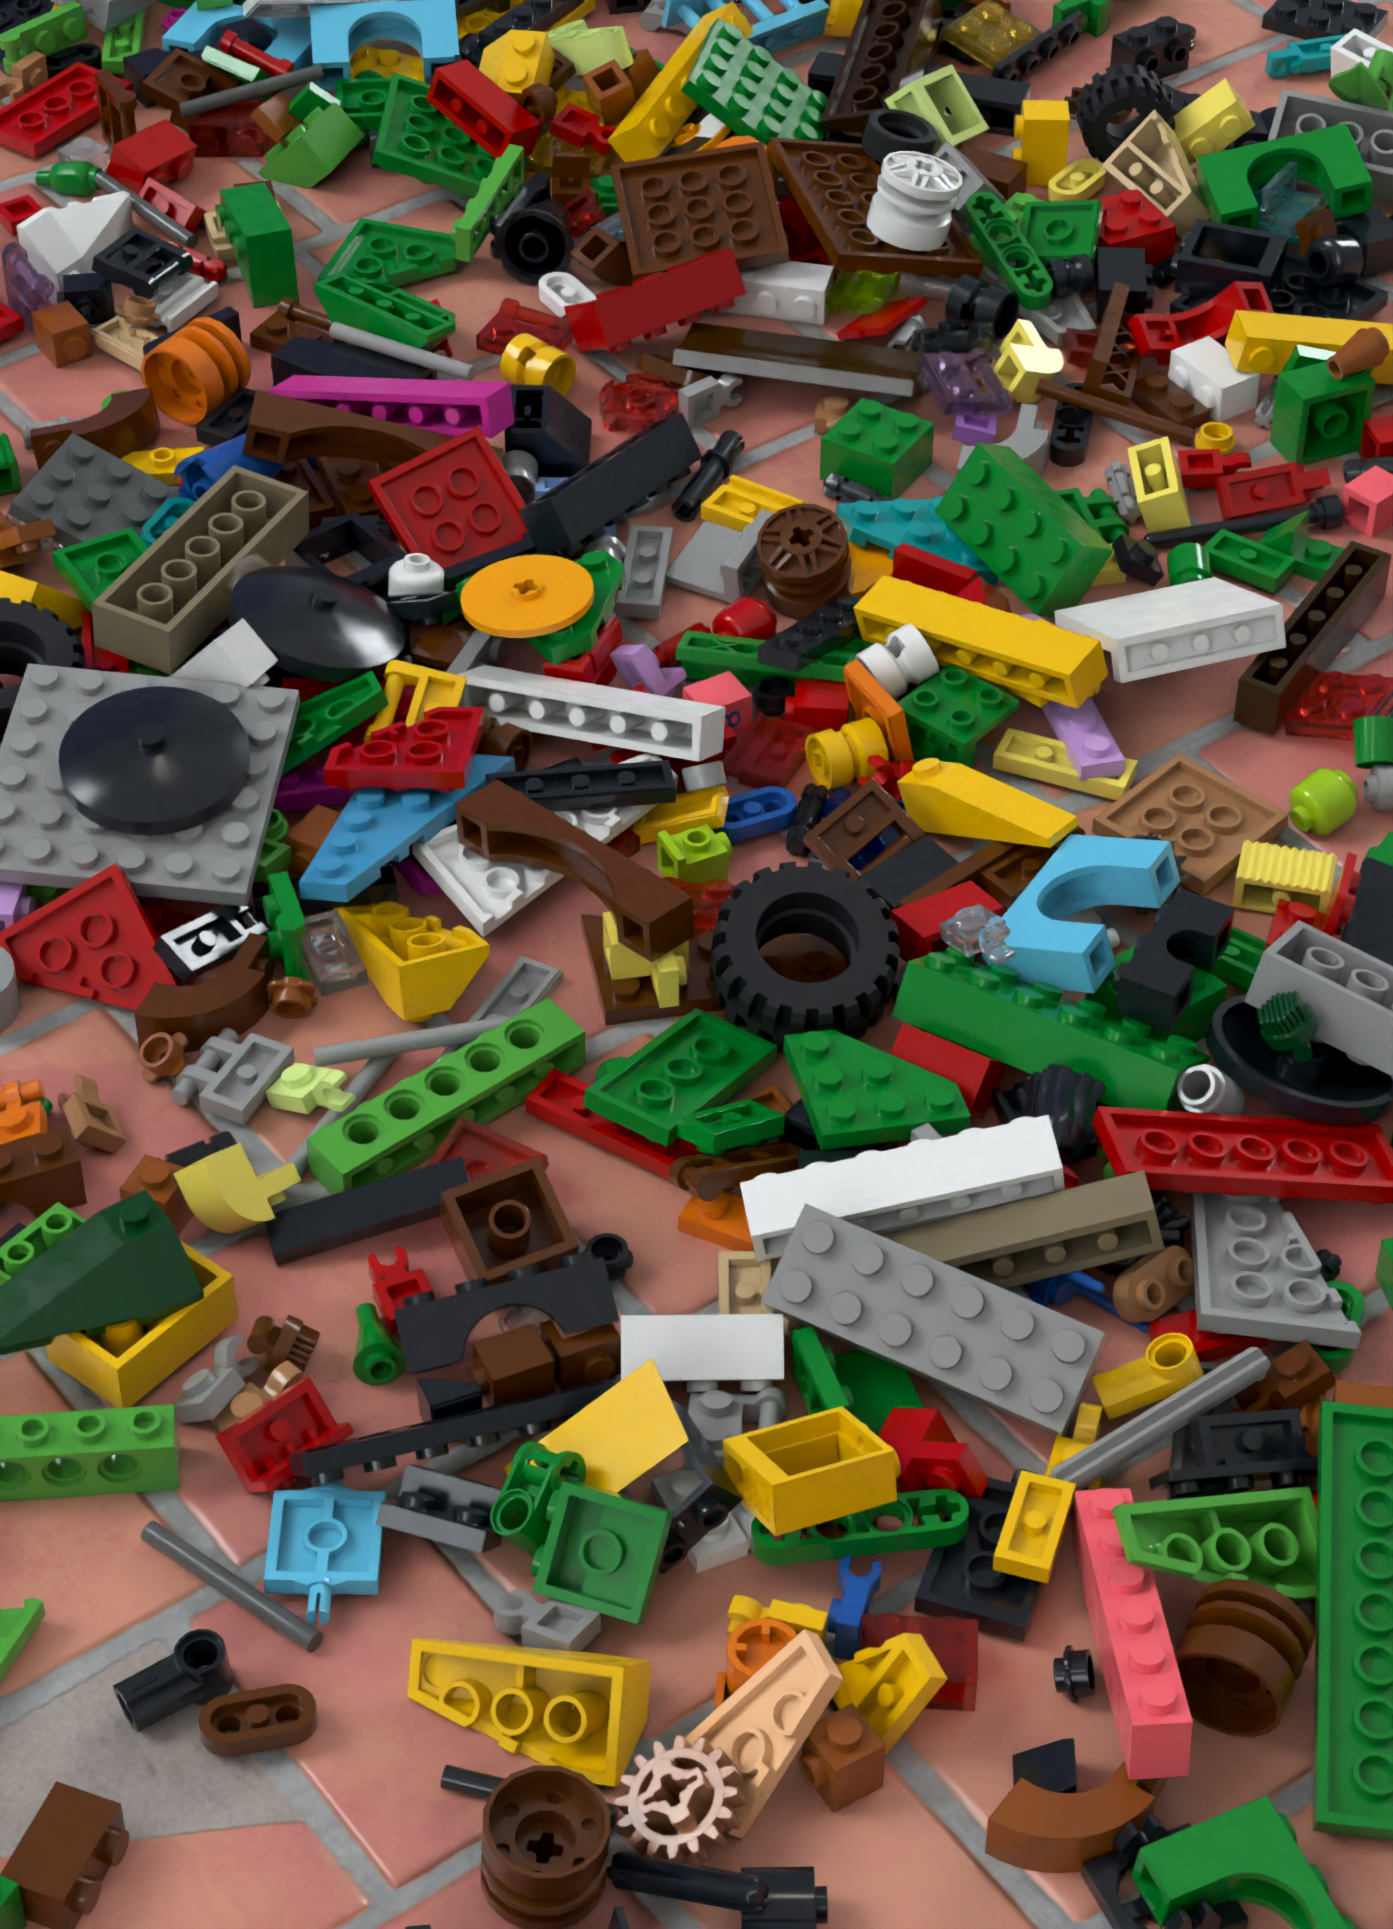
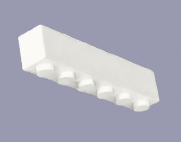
(597, 713)
(909, 1183)

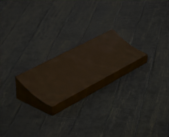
(882, 56)
(801, 359)

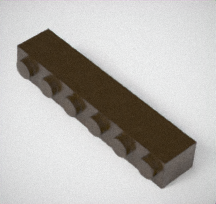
(1313, 637)

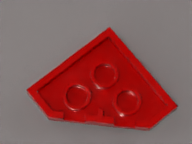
(401, 757)
(90, 944)

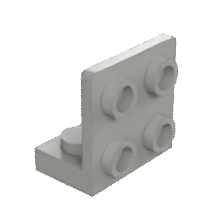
(720, 560)

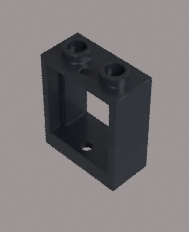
(1230, 244)
(343, 536)
(705, 1506)

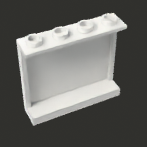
(1178, 627)

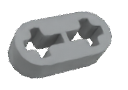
(704, 776)

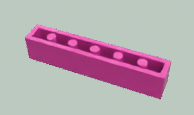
(425, 404)

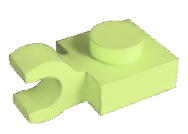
(307, 1086)

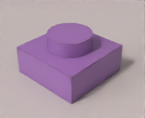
(974, 429)

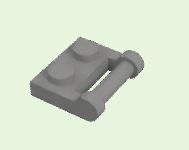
(722, 1414)

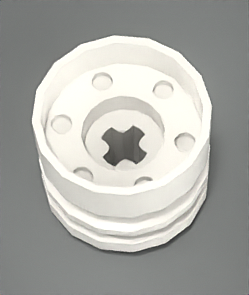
(914, 201)

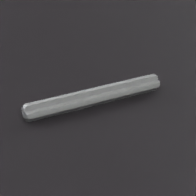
(1163, 1419)

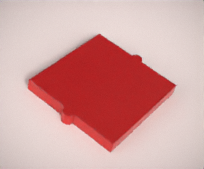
(883, 320)

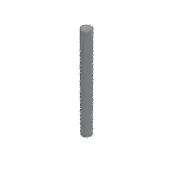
(402, 351)
(404, 1042)
(359, 1087)

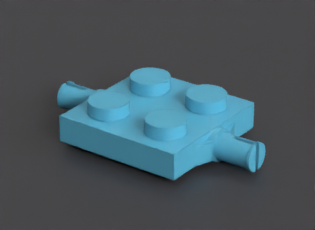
(324, 1545)

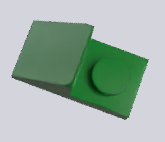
(1312, 555)

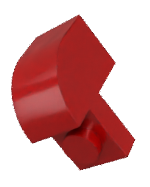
(931, 1454)

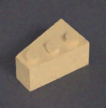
(1159, 169)

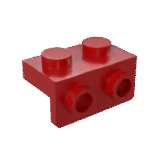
(282, 1425)

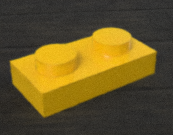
(1034, 1527)

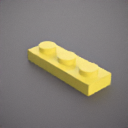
(1047, 761)

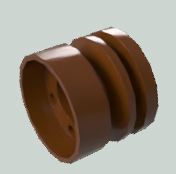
(804, 559)
(1242, 1656)
(552, 1820)

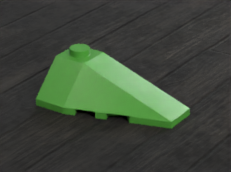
(1228, 1536)

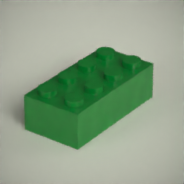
(1023, 530)

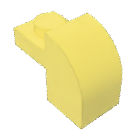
(1026, 361)
(665, 972)
(227, 1192)

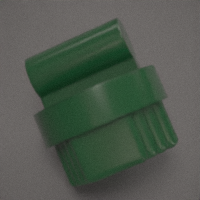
(1288, 1025)

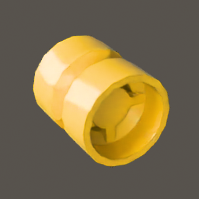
(536, 363)
(842, 755)

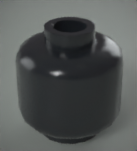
(1334, 261)

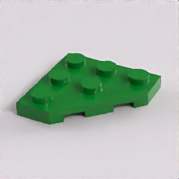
(392, 254)
(581, 636)
(866, 1094)

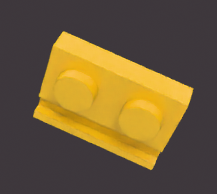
(741, 502)

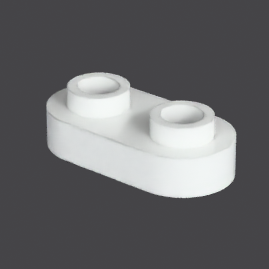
(562, 289)

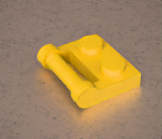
(432, 690)

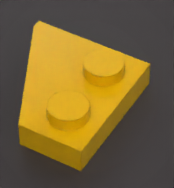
(890, 1684)

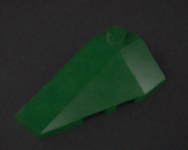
(102, 1273)

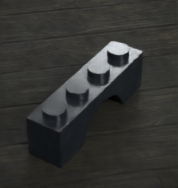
(142, 64)
(572, 1296)

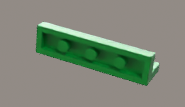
(713, 654)

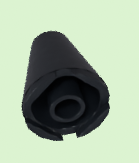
(535, 241)

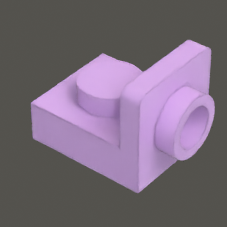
(640, 665)

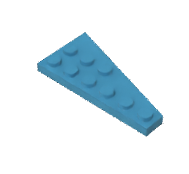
(381, 827)

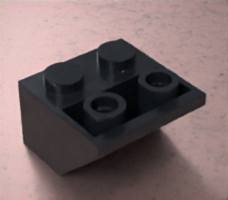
(549, 430)

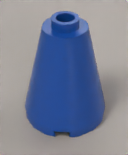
(205, 468)

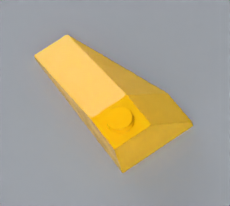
(538, 1701)

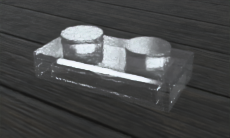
(332, 954)

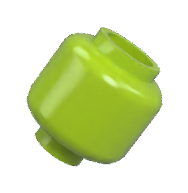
(1323, 801)

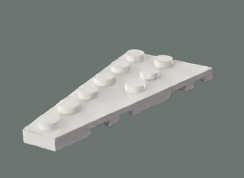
(497, 890)

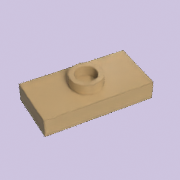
(122, 340)

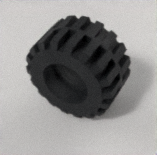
(1113, 93)

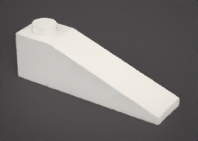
(69, 237)

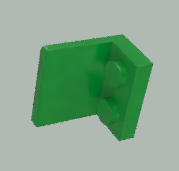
(952, 714)
(849, 1380)

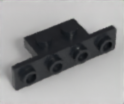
(1040, 49)
(1241, 1450)

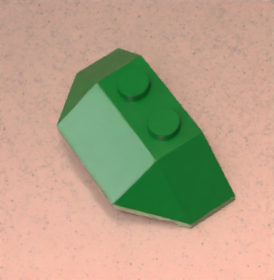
(384, 311)

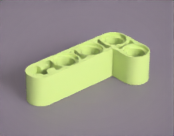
(591, 47)

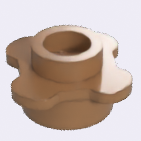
(138, 311)

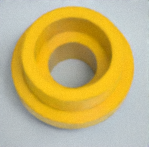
(1215, 436)

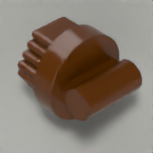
(290, 1342)

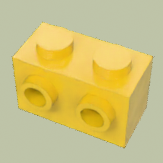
(1043, 139)

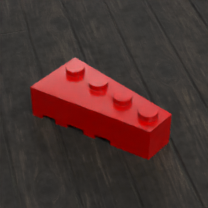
(656, 302)

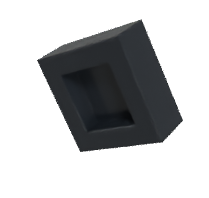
(1138, 559)

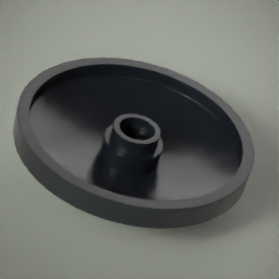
(318, 622)
(154, 760)
(1322, 1089)

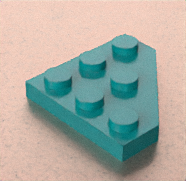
(911, 523)

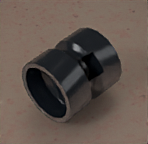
(977, 301)

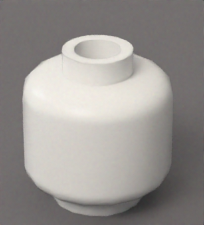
(415, 575)

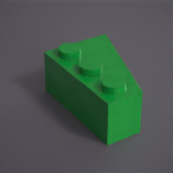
(259, 243)

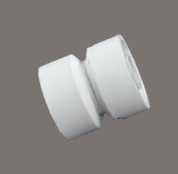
(900, 661)

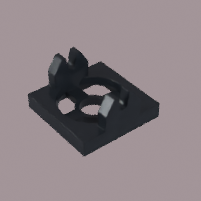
(1107, 1871)

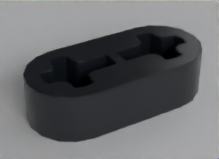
(84, 53)

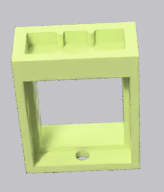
(930, 97)

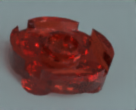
(637, 402)

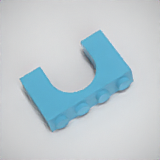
(200, 28)
(345, 28)
(1080, 876)

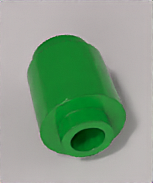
(1188, 563)

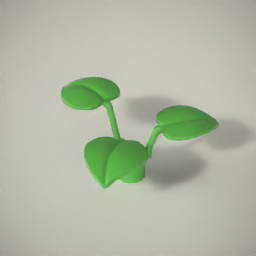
(1367, 85)

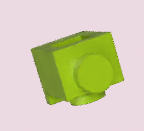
(694, 854)

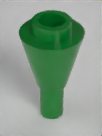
(377, 1355)

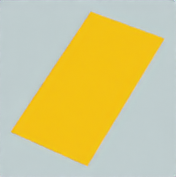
(621, 1431)

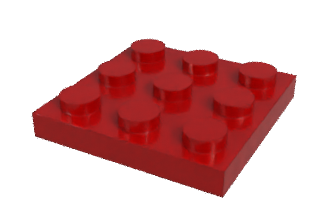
(451, 501)

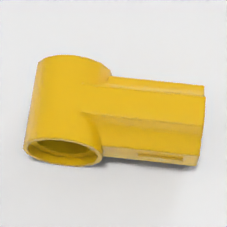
(1165, 1369)

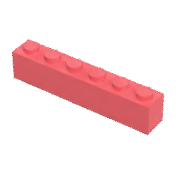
(1131, 1642)

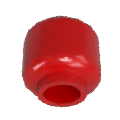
(746, 619)

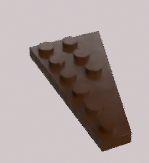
(634, 999)

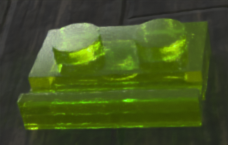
(860, 291)

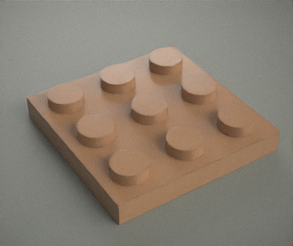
(1198, 812)

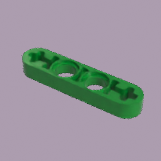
(1013, 248)
(864, 1538)

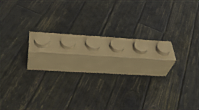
(1045, 1233)

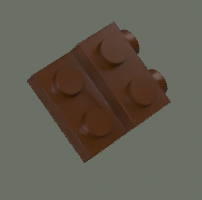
(183, 79)

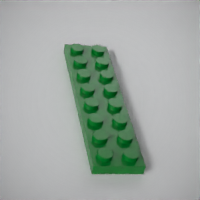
(1354, 1622)

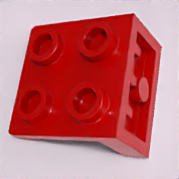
(1336, 914)

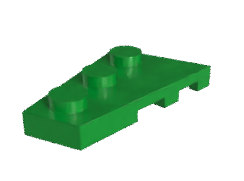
(332, 715)

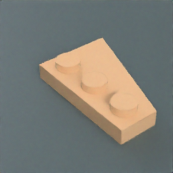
(771, 1719)

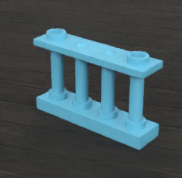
(772, 32)

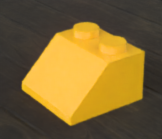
(518, 61)

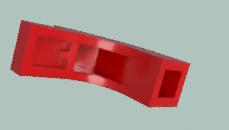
(1160, 333)

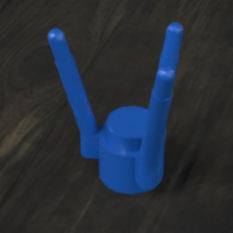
(1062, 1288)

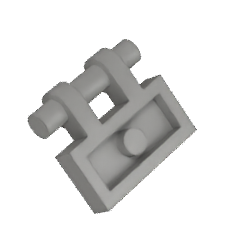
(243, 1077)

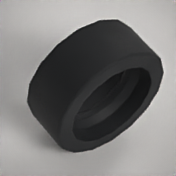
(897, 131)

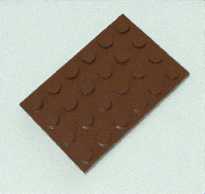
(835, 193)

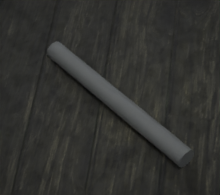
(251, 90)
(148, 211)
(232, 1586)

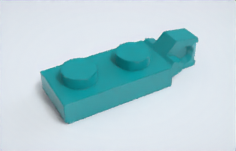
(1301, 57)

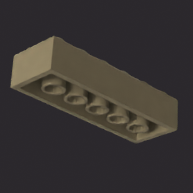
(186, 577)

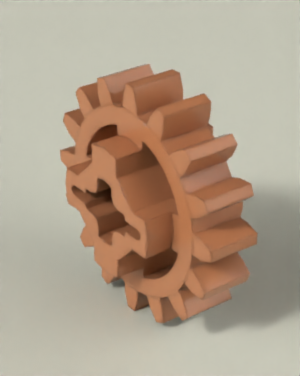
(704, 1796)

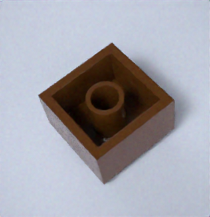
(507, 1223)

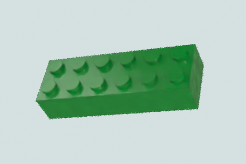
(1039, 1027)

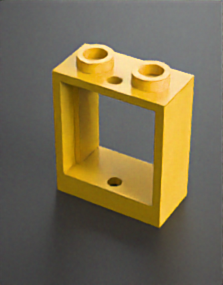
(811, 1470)

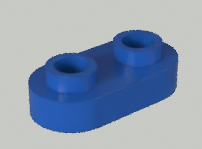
(758, 813)

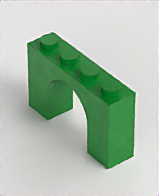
(1323, 157)
(1238, 1857)

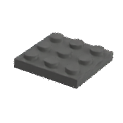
(89, 494)

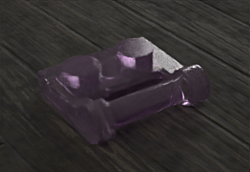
(25, 286)
(955, 388)

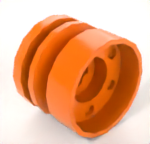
(196, 370)

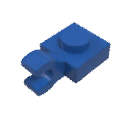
(846, 1613)

